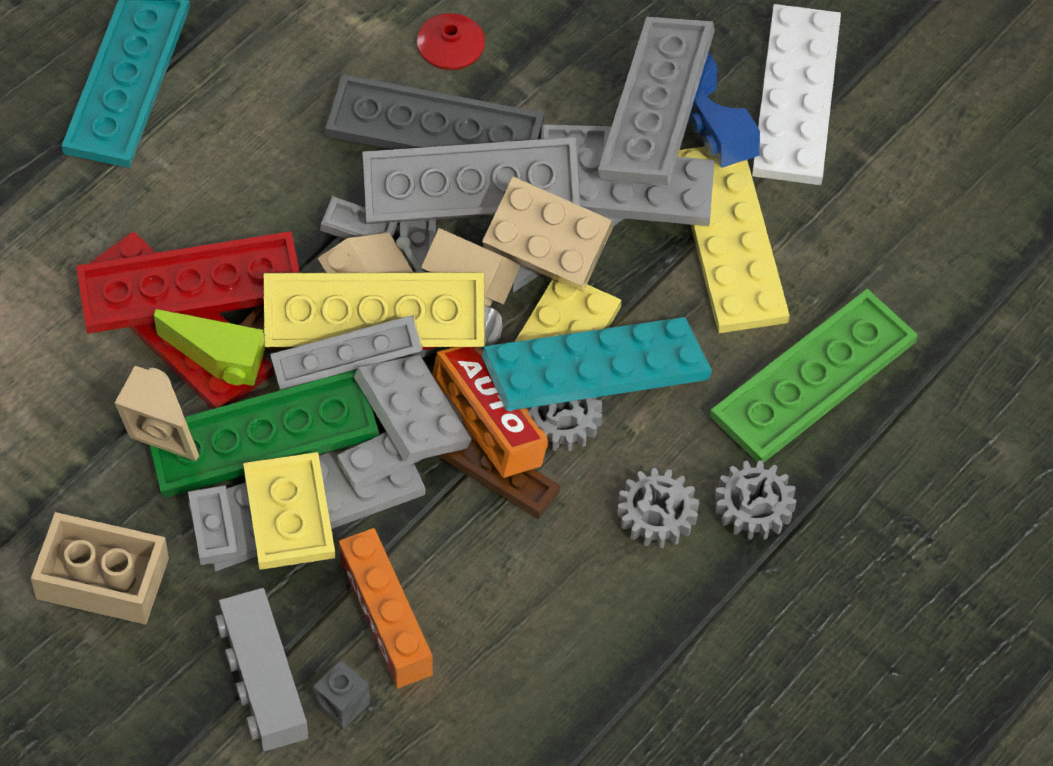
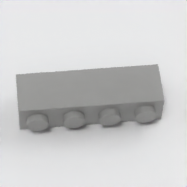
(263, 670)

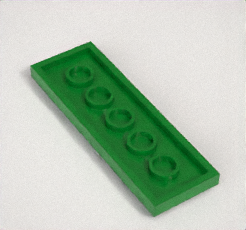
(276, 425)

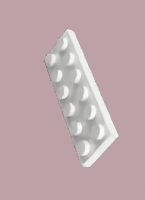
(797, 94)

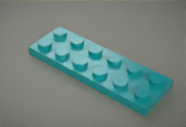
(125, 80)
(595, 363)

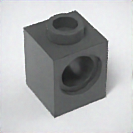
(341, 694)

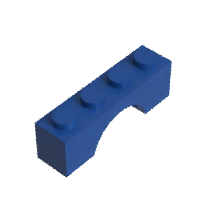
(726, 131)

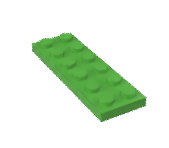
(813, 376)

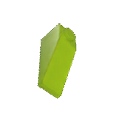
(219, 347)

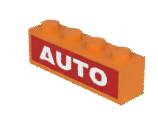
(506, 437)
(386, 608)

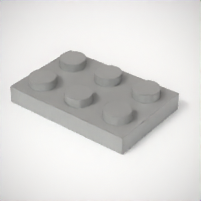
(412, 408)

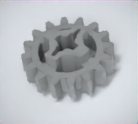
(567, 421)
(658, 506)
(762, 513)

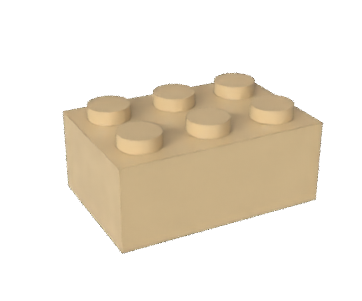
(547, 234)
(100, 568)

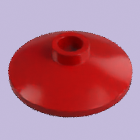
(449, 51)

